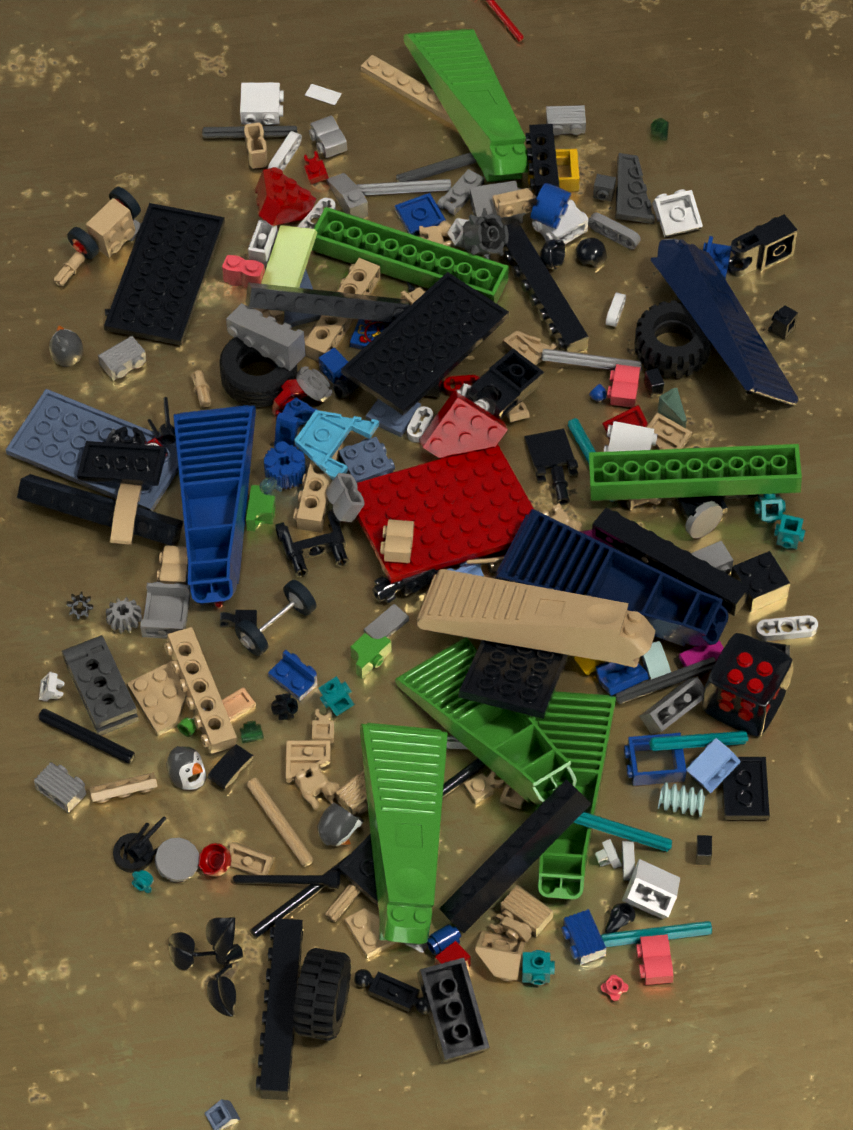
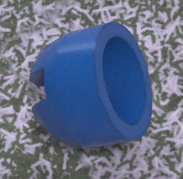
(598, 393)

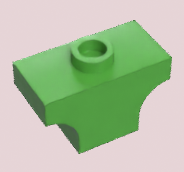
(259, 509)
(369, 653)

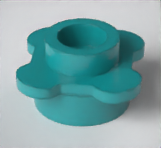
(142, 880)

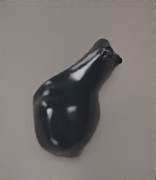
(619, 917)

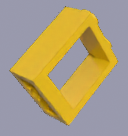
(570, 158)

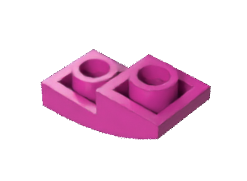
(701, 653)

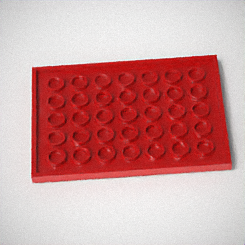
(458, 508)

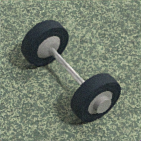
(298, 597)

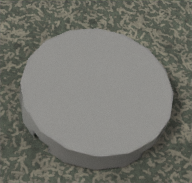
(313, 383)
(705, 519)
(177, 859)

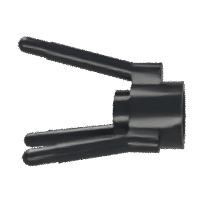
(166, 431)
(139, 847)

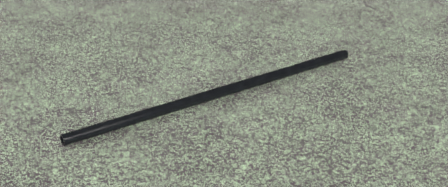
(312, 889)

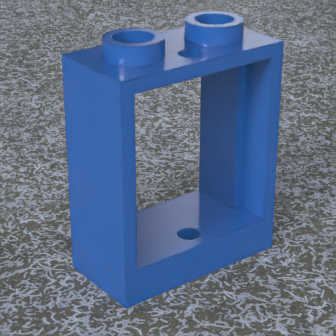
(641, 743)

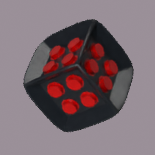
(747, 684)

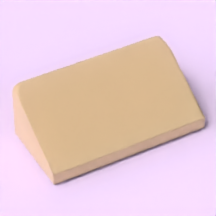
(250, 859)

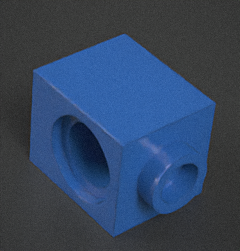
(331, 364)

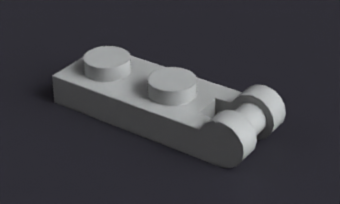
(460, 192)

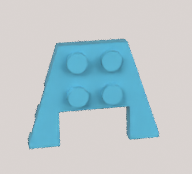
(325, 434)

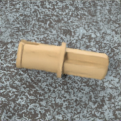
(69, 268)
(201, 389)

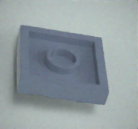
(391, 419)

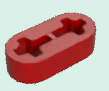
(458, 381)

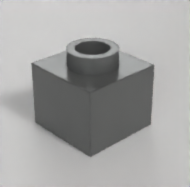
(604, 187)

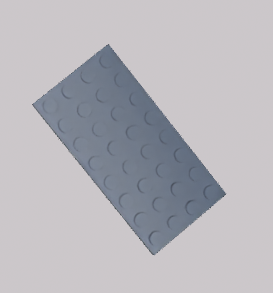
(56, 438)

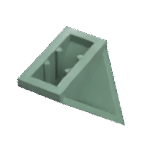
(671, 407)

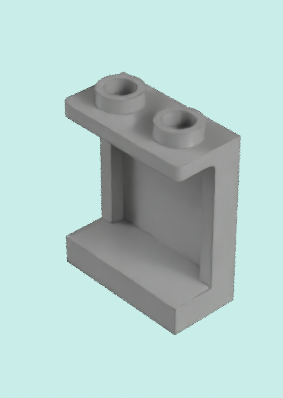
(165, 609)

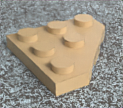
(159, 697)

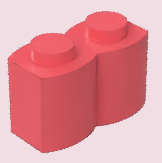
(241, 271)
(625, 385)
(655, 959)

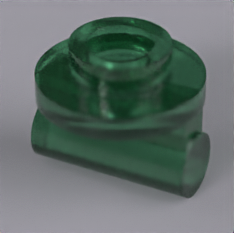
(660, 128)
(251, 732)

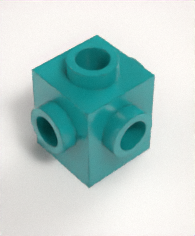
(773, 513)
(789, 531)
(333, 692)
(537, 967)

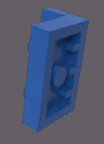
(719, 254)
(294, 675)
(618, 677)

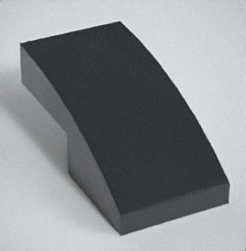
(229, 766)

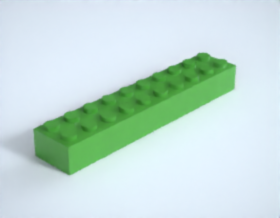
(405, 254)
(695, 472)

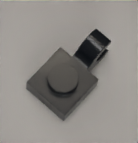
(229, 620)

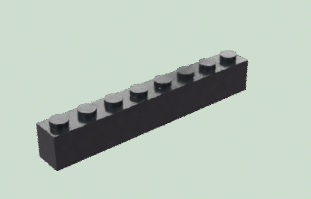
(543, 291)
(324, 302)
(96, 508)
(666, 557)
(515, 856)
(279, 1029)

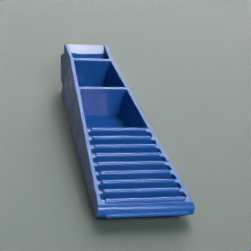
(214, 485)

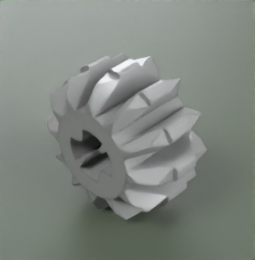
(123, 615)

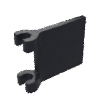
(549, 450)

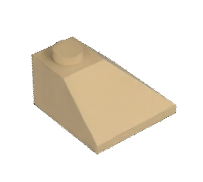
(501, 954)

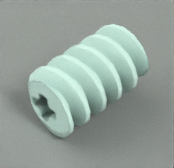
(681, 799)

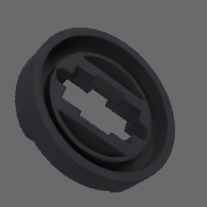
(125, 864)

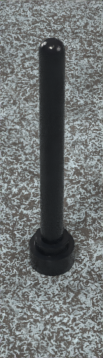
(329, 879)

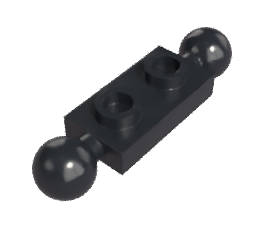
(391, 990)

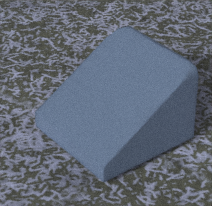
(222, 1115)

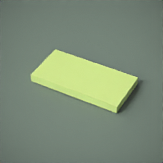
(289, 256)

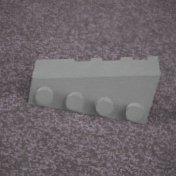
(267, 336)

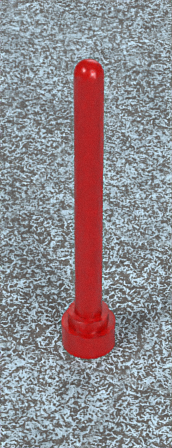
(504, 18)

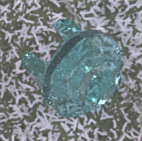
(268, 484)

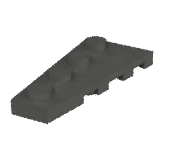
(631, 191)

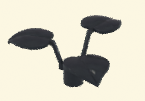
(220, 934)

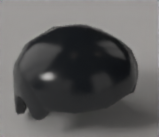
(591, 252)
(553, 253)

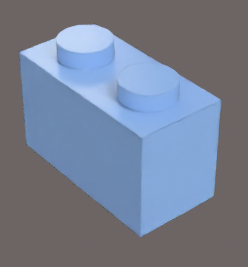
(713, 765)

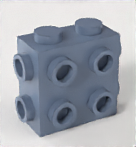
(366, 459)

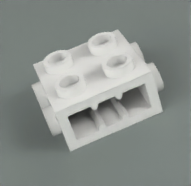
(261, 103)
(571, 225)
(629, 437)

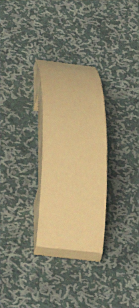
(125, 513)

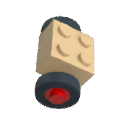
(109, 227)

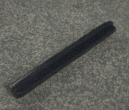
(86, 735)

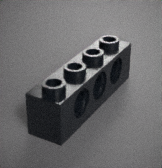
(542, 156)

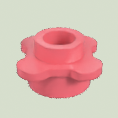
(616, 981)

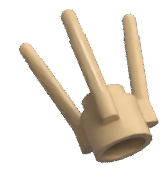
(493, 564)

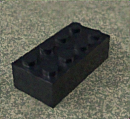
(453, 1010)

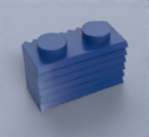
(584, 937)

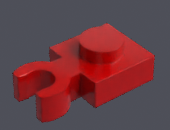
(315, 169)

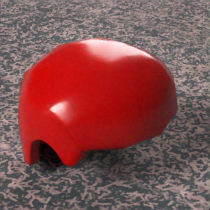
(214, 860)

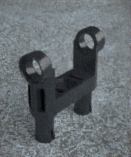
(314, 546)

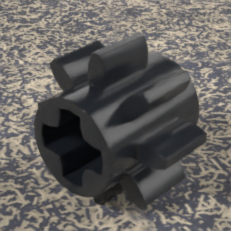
(384, 590)
(79, 598)
(284, 706)

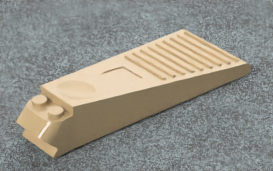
(535, 618)

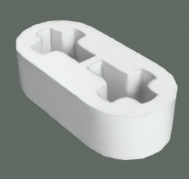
(615, 309)
(417, 423)
(628, 859)

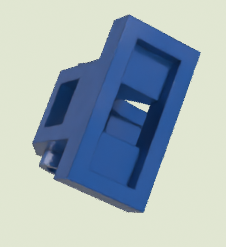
(293, 416)

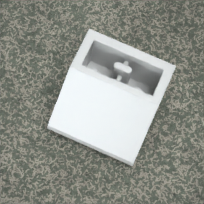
(652, 889)

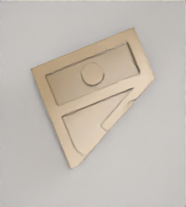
(527, 346)
(304, 754)

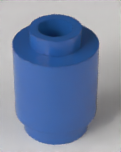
(443, 938)

